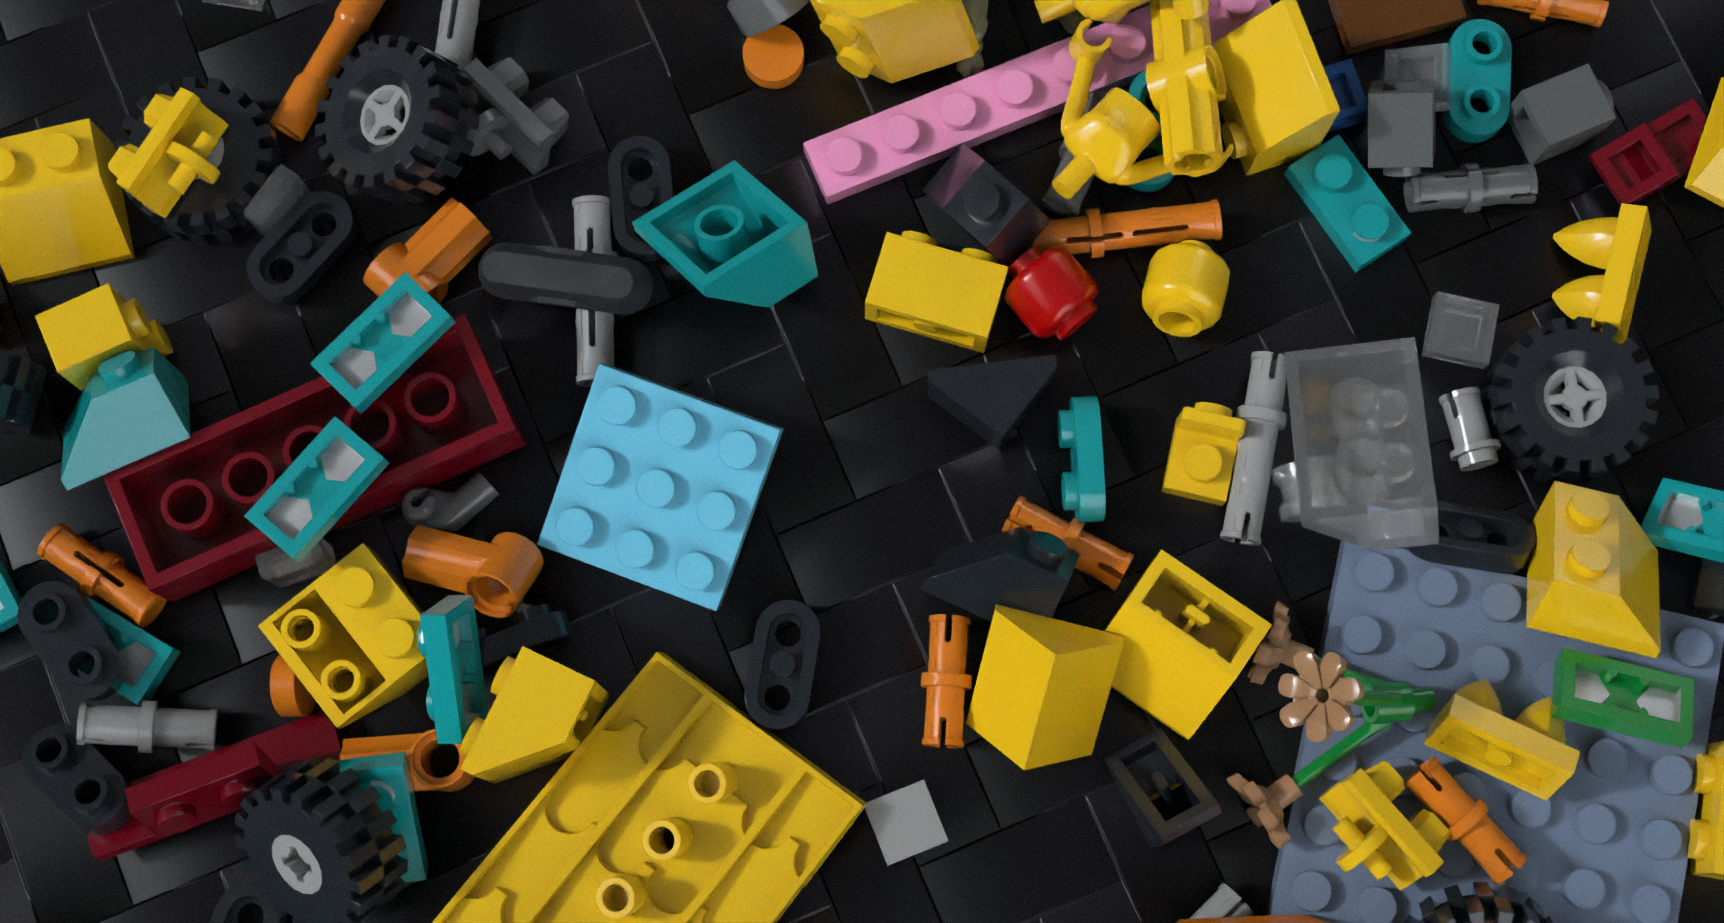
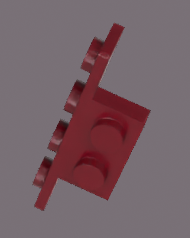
(214, 783)

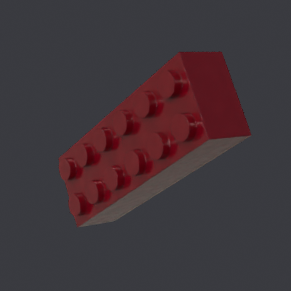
(192, 497)

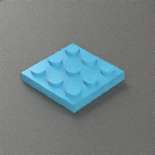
(660, 486)

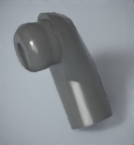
(447, 509)

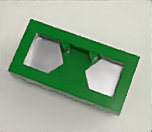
(1623, 698)

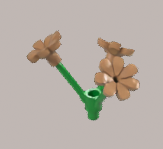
(1324, 702)

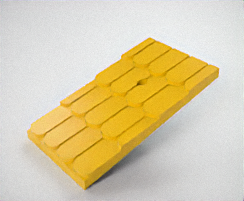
(675, 756)

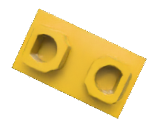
(172, 153)
(1379, 832)

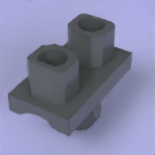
(507, 122)

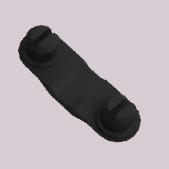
(565, 278)

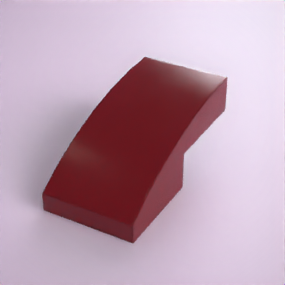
(1651, 154)

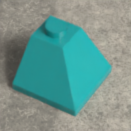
(732, 239)
(124, 414)

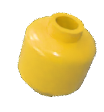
(1185, 288)

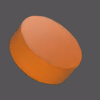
(774, 57)
(288, 693)

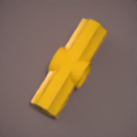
(1185, 90)

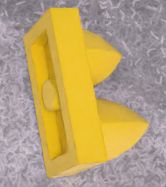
(1613, 245)
(1520, 752)

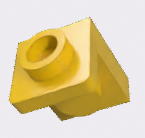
(1203, 453)

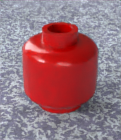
(1051, 292)

